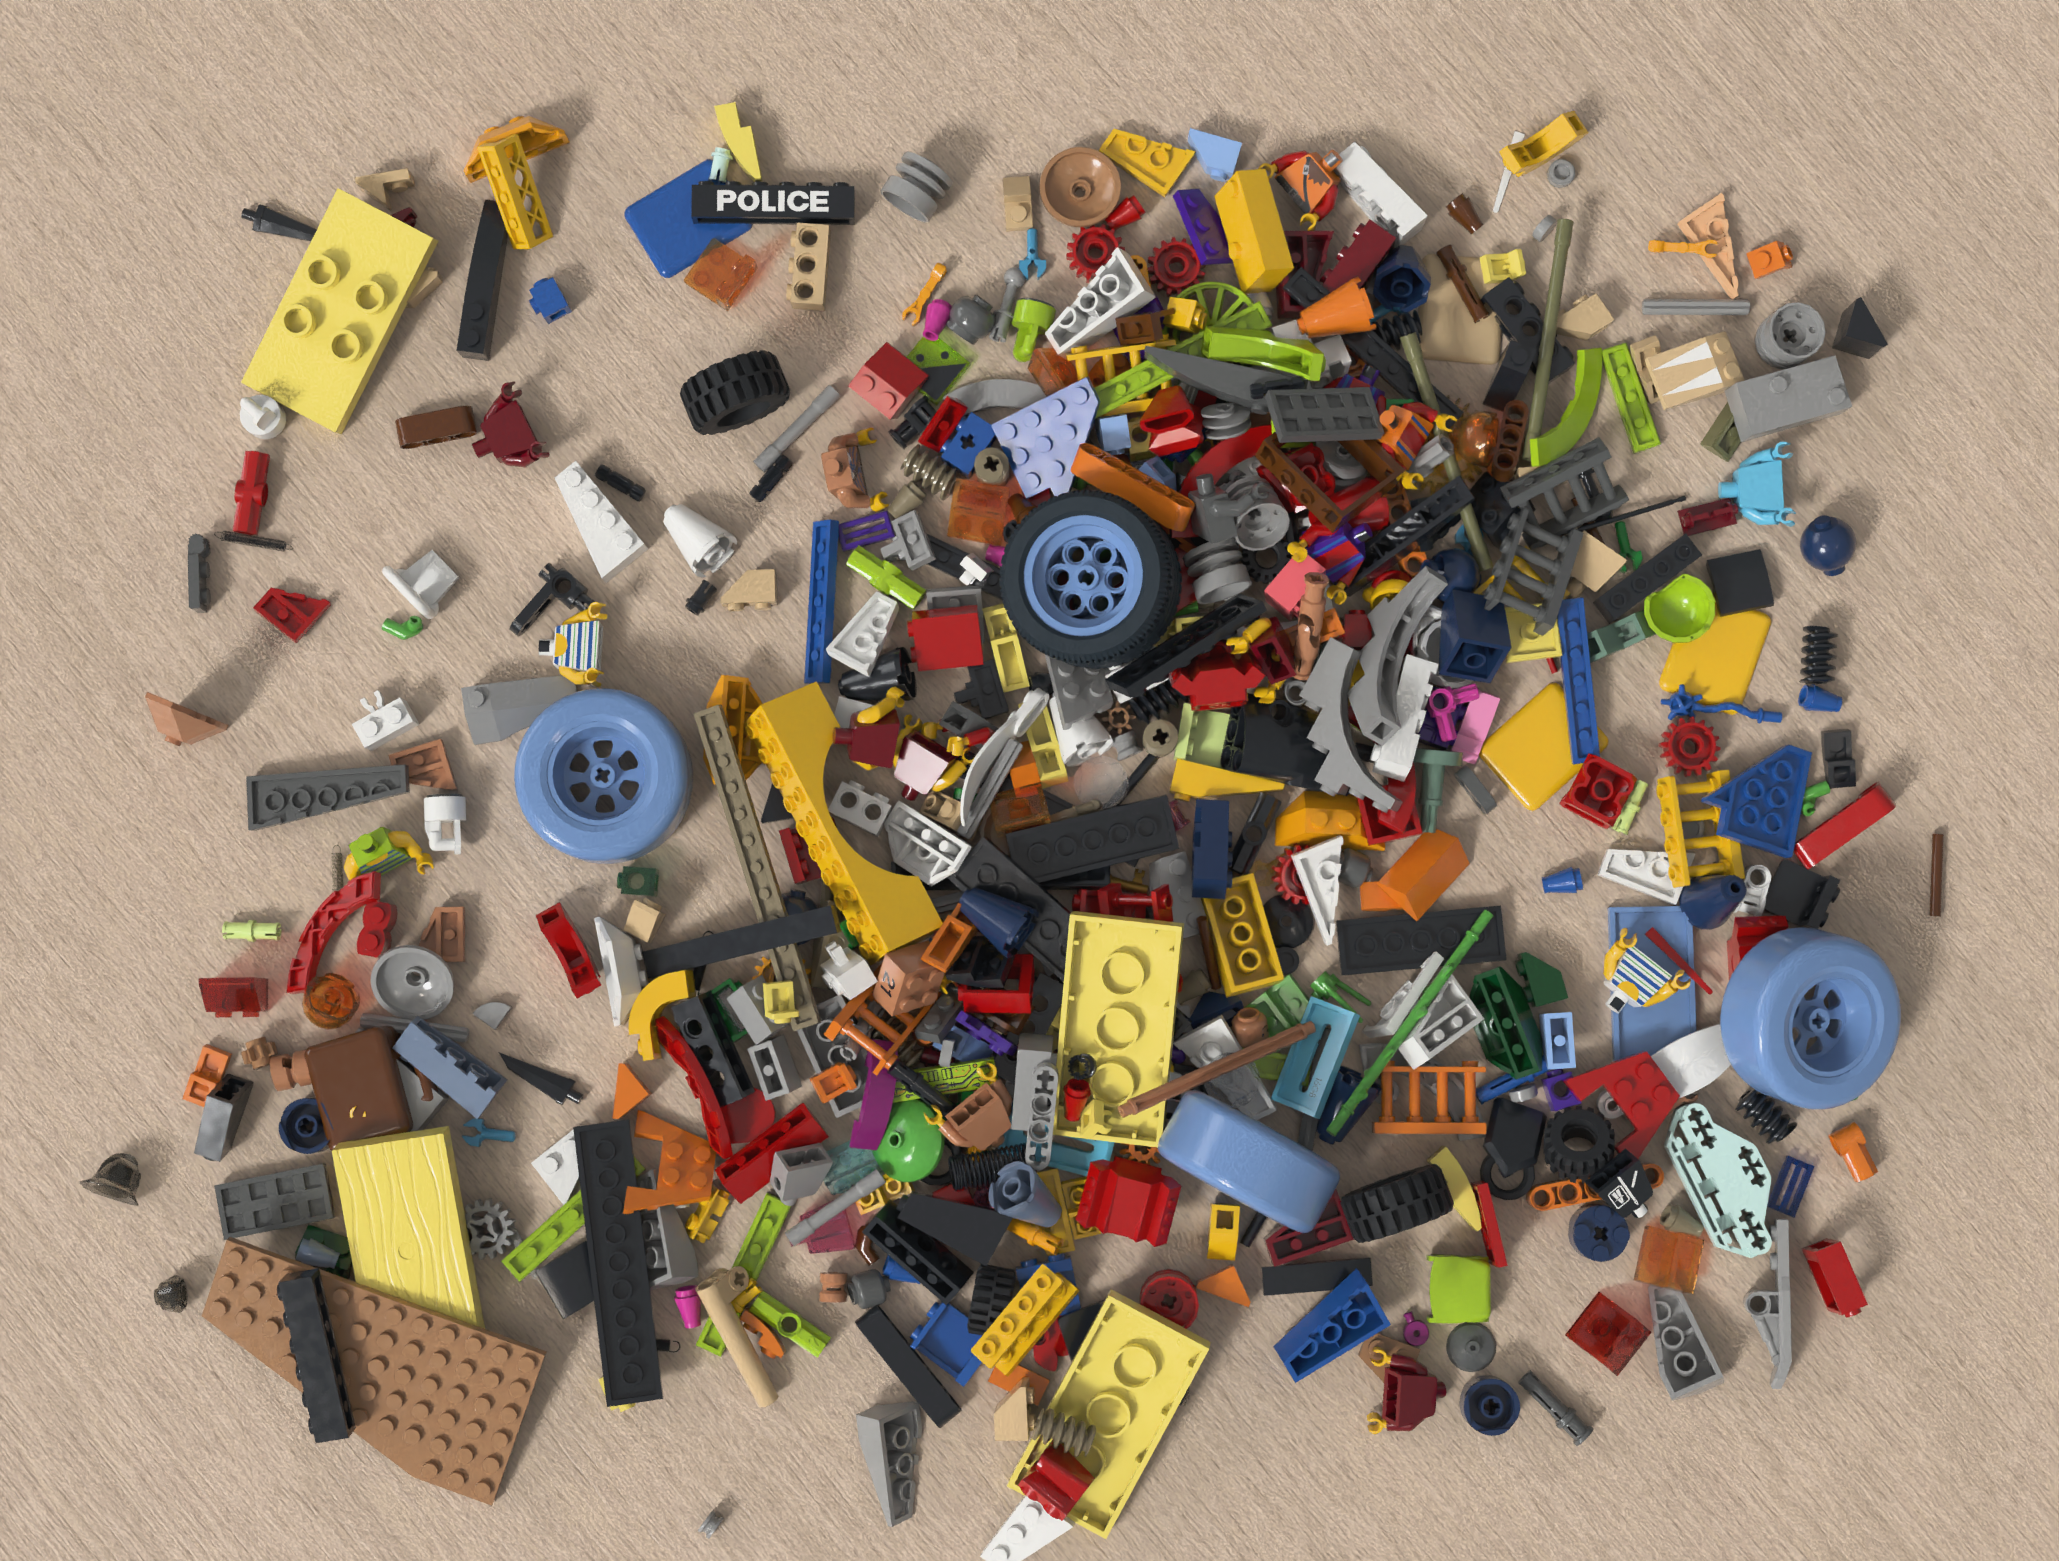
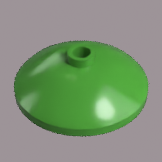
(918, 1145)

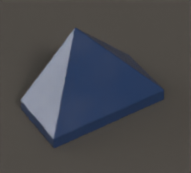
(1213, 1005)

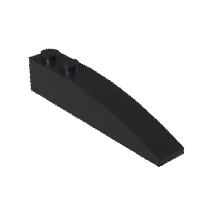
(483, 285)
(1410, 532)

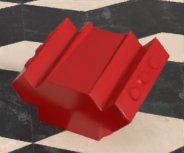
(1218, 681)
(1749, 932)
(1129, 1200)

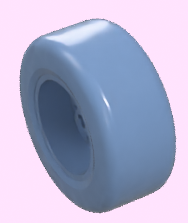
(546, 780)
(1852, 1035)
(1248, 1161)

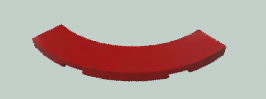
(1219, 460)
(1403, 791)
(324, 922)
(699, 1084)

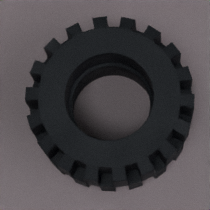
(1578, 1124)
(990, 1296)

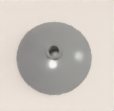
(409, 994)

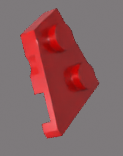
(290, 612)

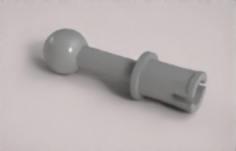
(1013, 279)

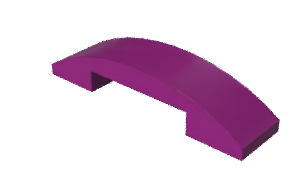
(876, 1104)

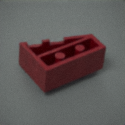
(1307, 251)
(1361, 257)

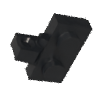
(984, 690)

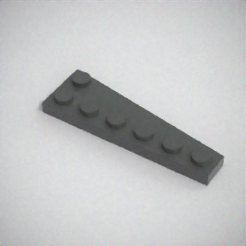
(302, 795)

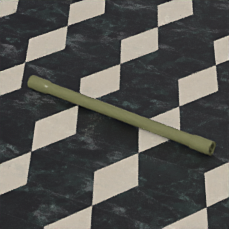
(1562, 243)
(1415, 358)

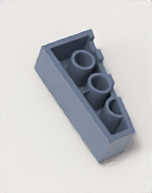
(449, 1066)

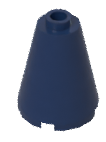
(1711, 899)
(999, 919)
(1343, 1087)

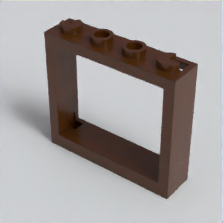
(1366, 452)

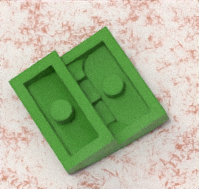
(1282, 1005)

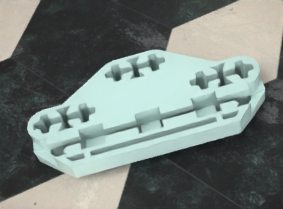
(1725, 1177)

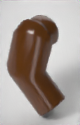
(864, 1247)

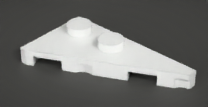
(1319, 873)
(1404, 1000)

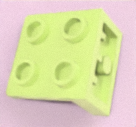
(1201, 736)

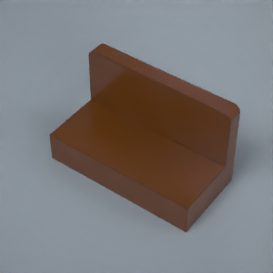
(1141, 327)

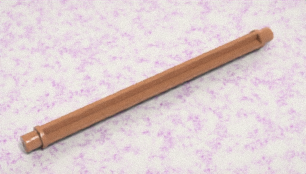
(1216, 1069)

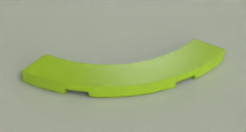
(1577, 414)

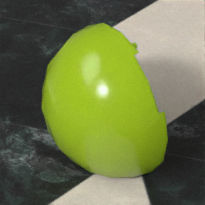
(1681, 610)

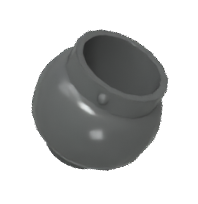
(971, 318)

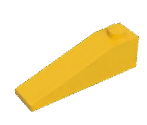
(1205, 781)

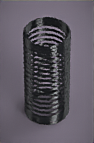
(958, 1173)

